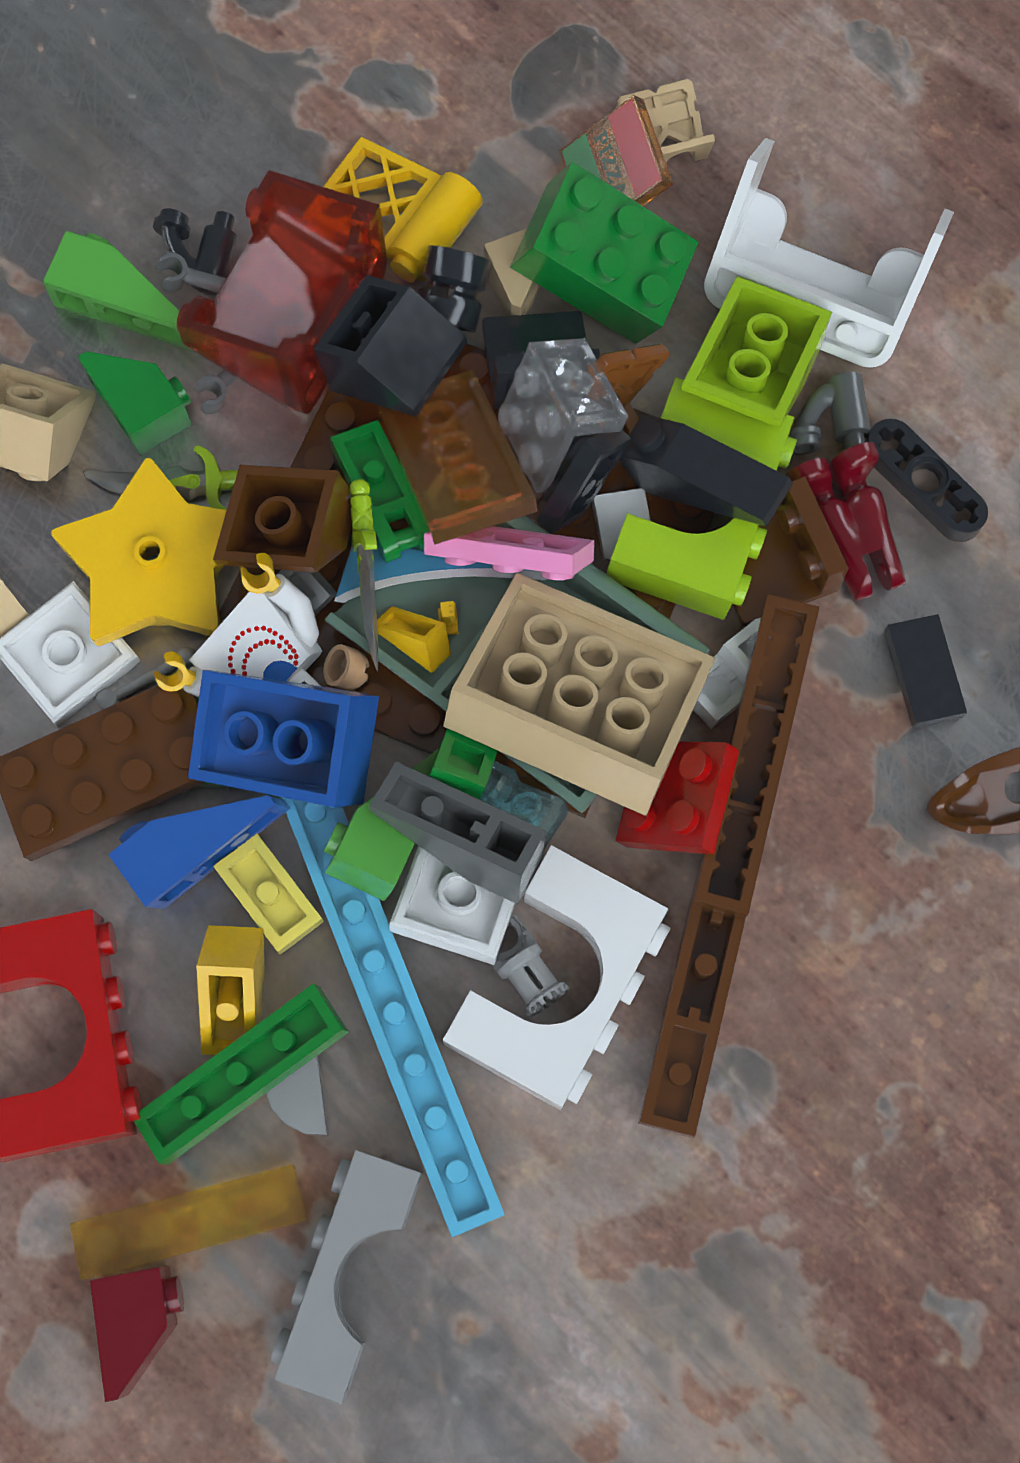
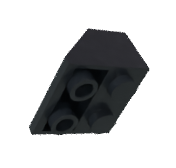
(388, 347)

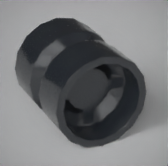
(459, 271)

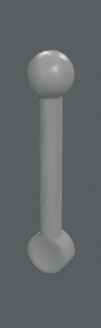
(109, 698)

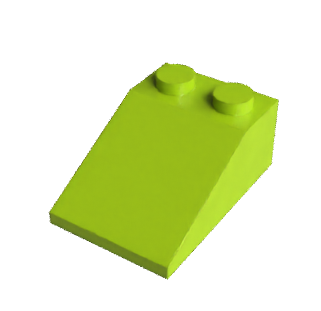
(758, 352)

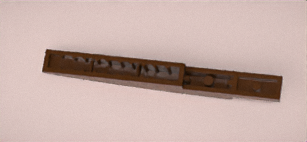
(729, 876)

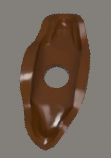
(977, 798)

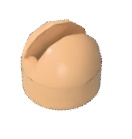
(345, 668)

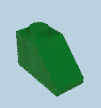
(138, 398)

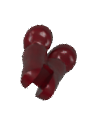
(858, 520)

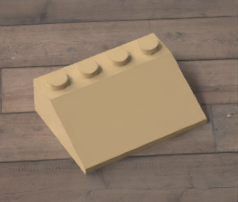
(578, 692)

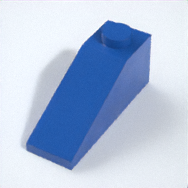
(177, 851)

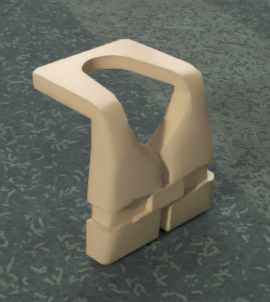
(675, 118)

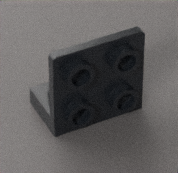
(509, 337)
(580, 477)

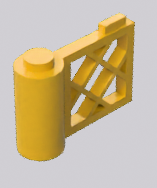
(429, 218)

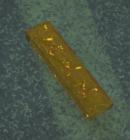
(188, 1222)

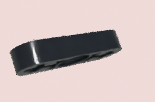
(925, 457)

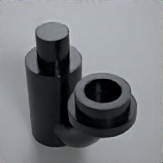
(216, 244)

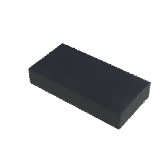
(925, 671)

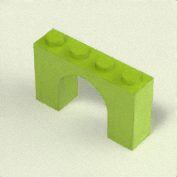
(707, 567)

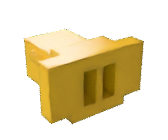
(448, 614)

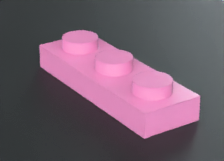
(516, 550)

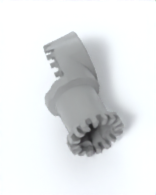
(526, 958)

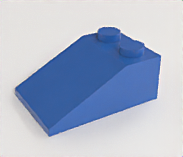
(283, 738)

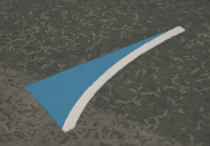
(414, 567)

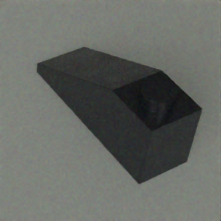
(701, 472)

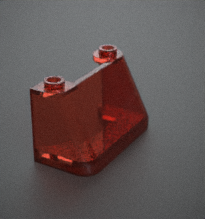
(287, 287)

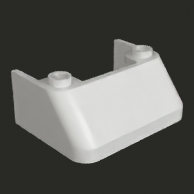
(864, 308)

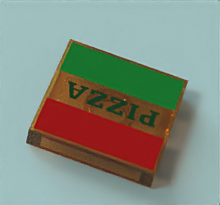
(623, 152)

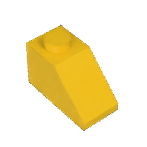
(229, 984)

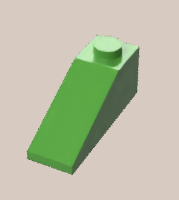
(100, 283)
(369, 850)

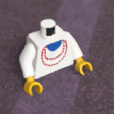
(263, 637)

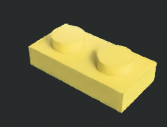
(268, 894)

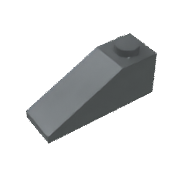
(461, 831)

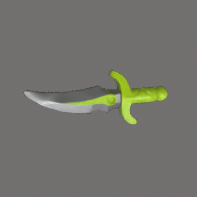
(187, 482)
(364, 543)

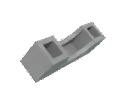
(322, 1346)

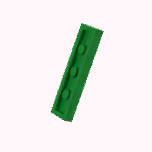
(240, 1074)

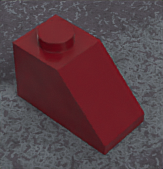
(132, 1323)

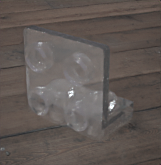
(551, 400)

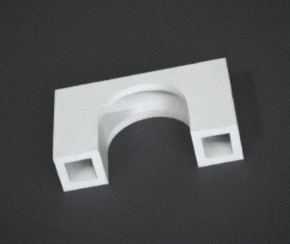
(552, 1057)

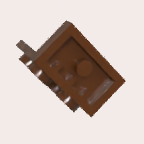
(796, 557)

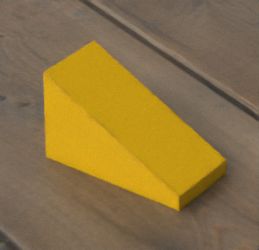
(416, 636)

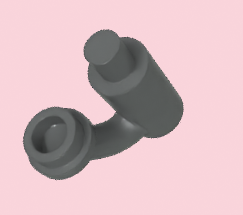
(848, 409)

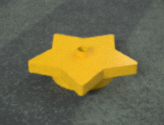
(115, 551)

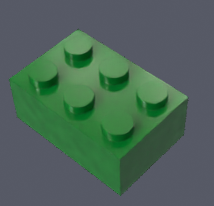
(604, 253)

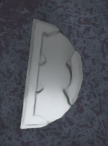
(301, 1100)

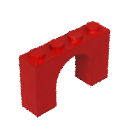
(95, 1097)

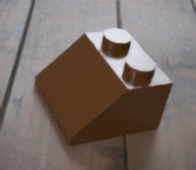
(287, 513)

